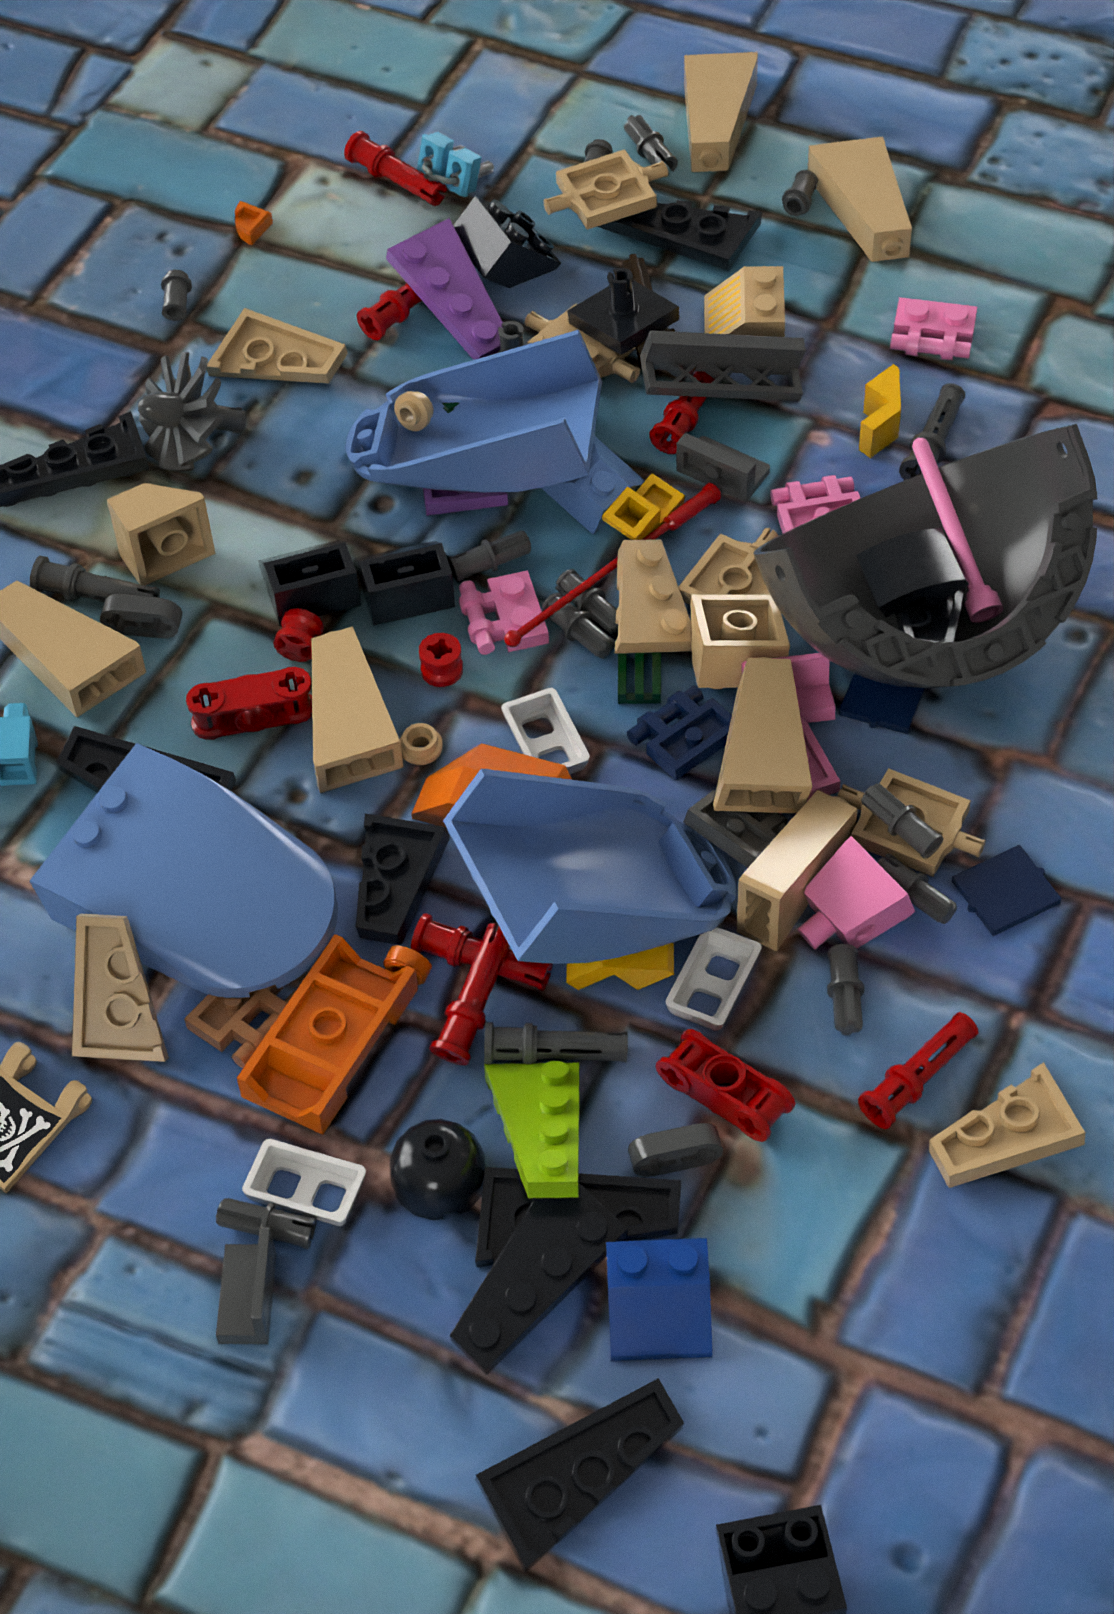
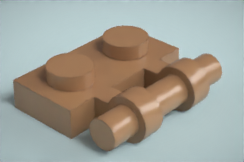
(227, 1019)

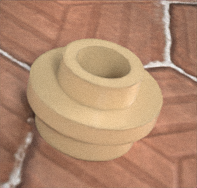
(413, 410)
(421, 735)

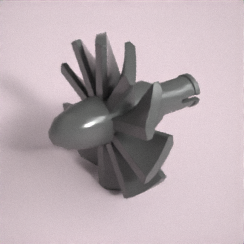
(183, 418)

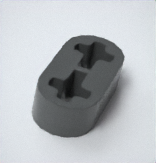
(141, 615)
(675, 1149)

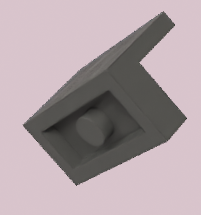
(720, 465)
(247, 1291)

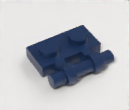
(688, 741)

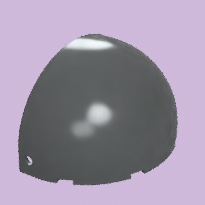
(1028, 530)

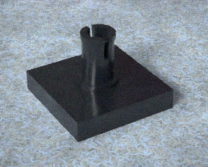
(623, 313)

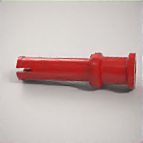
(383, 163)
(391, 309)
(679, 418)
(461, 947)
(466, 1013)
(907, 1080)

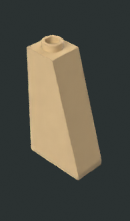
(717, 105)
(864, 195)
(66, 649)
(349, 718)
(765, 745)
(774, 883)

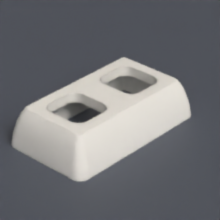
(564, 737)
(695, 979)
(314, 1171)

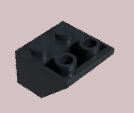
(504, 243)
(312, 579)
(406, 582)
(780, 1564)

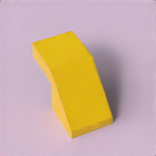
(883, 410)
(643, 511)
(635, 969)

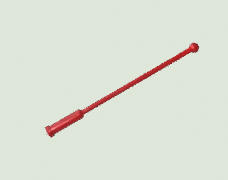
(709, 495)

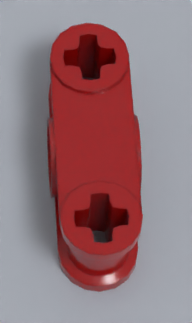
(250, 703)
(749, 1103)

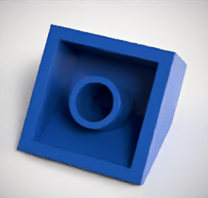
(659, 1299)

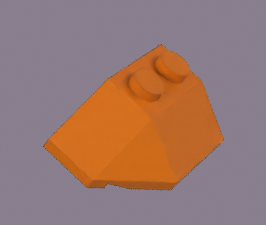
(447, 785)

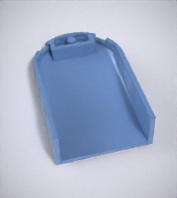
(517, 427)
(586, 867)
(200, 875)

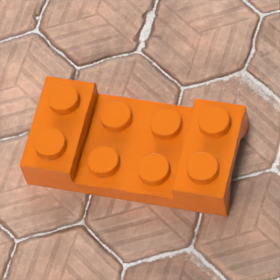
(325, 1036)

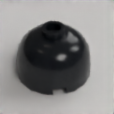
(437, 1169)

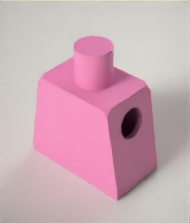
(853, 899)

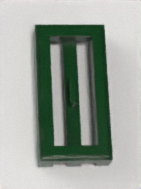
(639, 696)

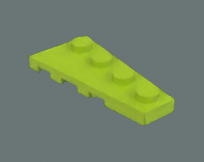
(541, 1123)

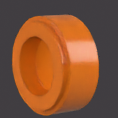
(401, 956)

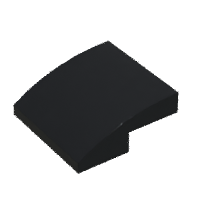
(912, 568)

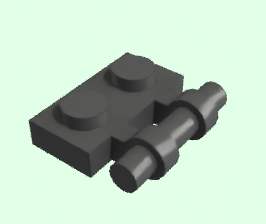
(736, 833)

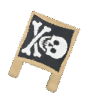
(26, 1119)

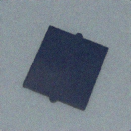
(881, 704)
(1006, 890)

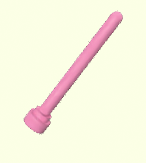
(981, 601)

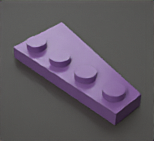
(449, 285)

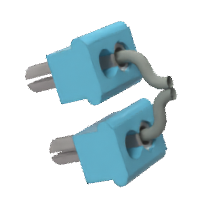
(457, 164)

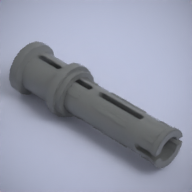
(947, 404)
(76, 582)
(530, 1044)

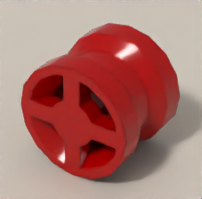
(296, 635)
(449, 667)

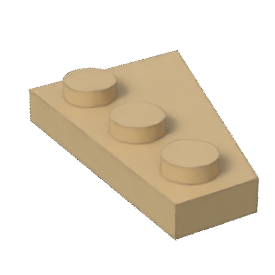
(275, 351)
(650, 602)
(111, 994)
(1012, 1131)

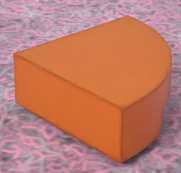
(251, 222)

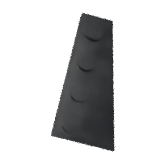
(95, 756)
(535, 1271)

